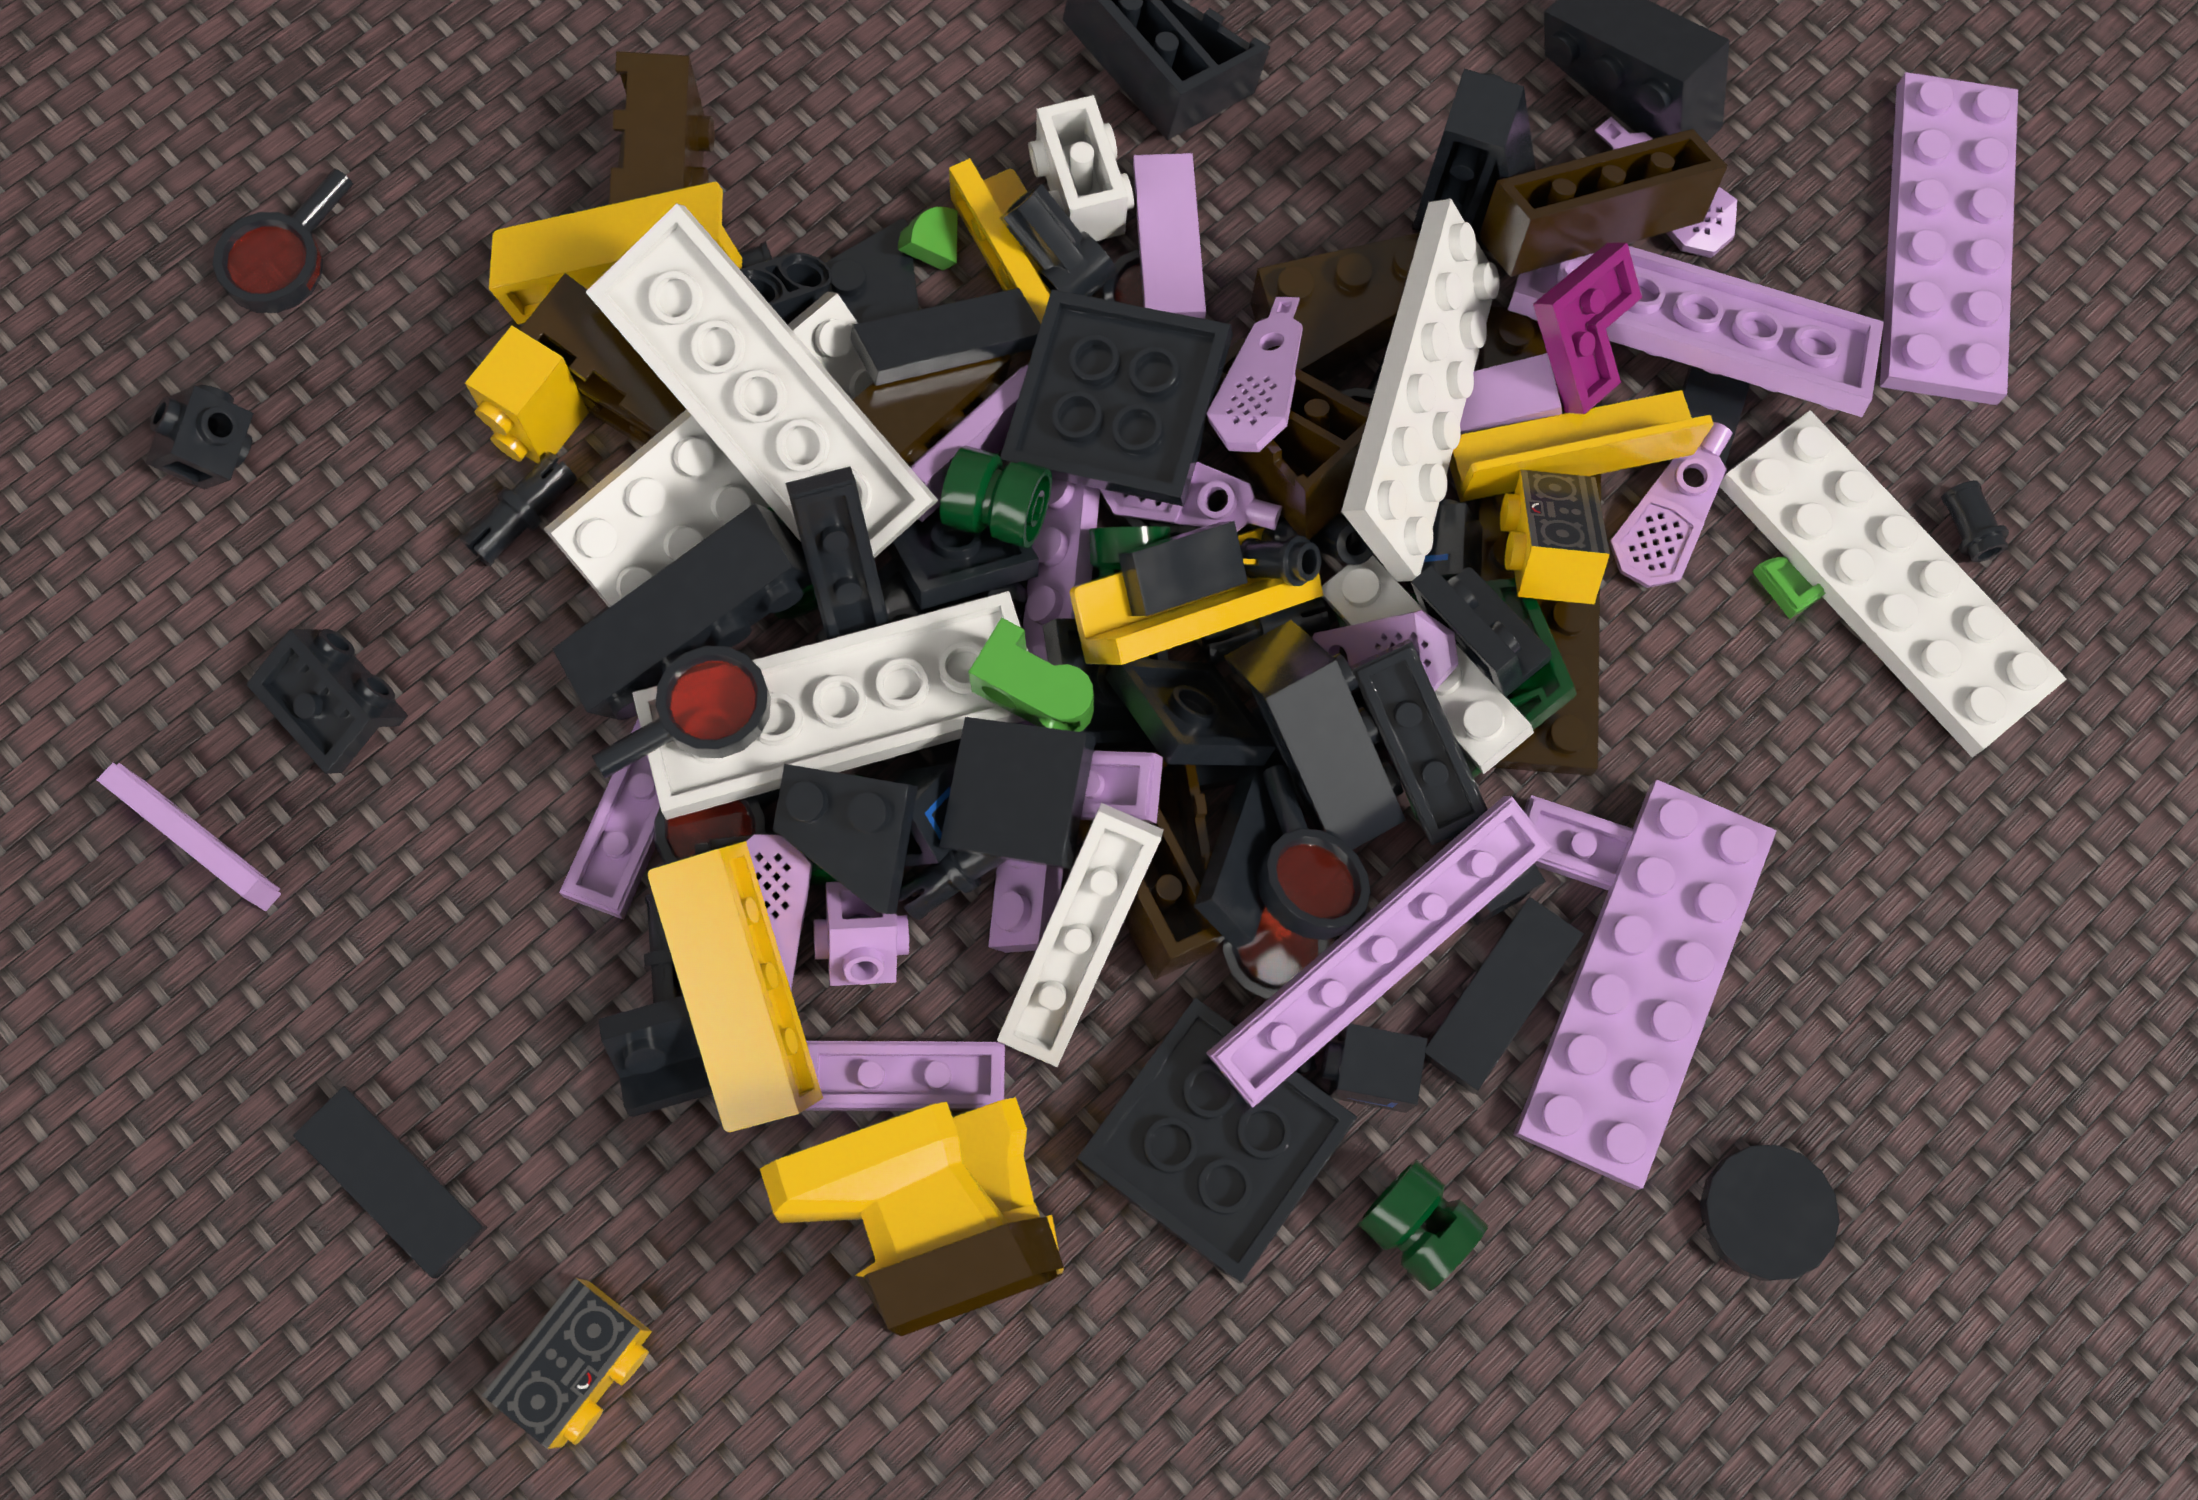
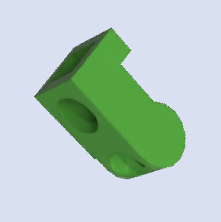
(1029, 685)

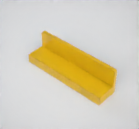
(980, 207)
(587, 243)
(1577, 444)
(1116, 637)
(735, 987)

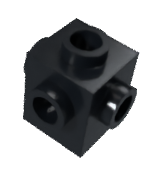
(200, 436)

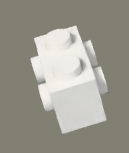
(1081, 167)

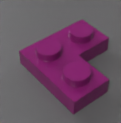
(1575, 323)

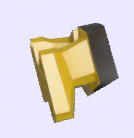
(939, 1205)

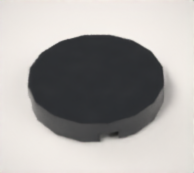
(1769, 1213)

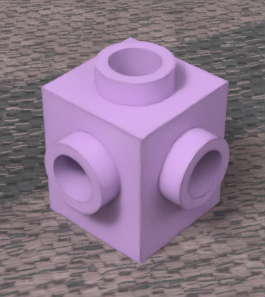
(858, 939)

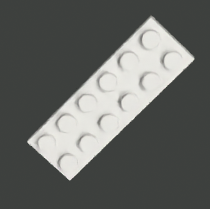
(750, 376)
(1422, 393)
(681, 480)
(1892, 583)
(845, 705)

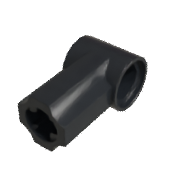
(1066, 256)

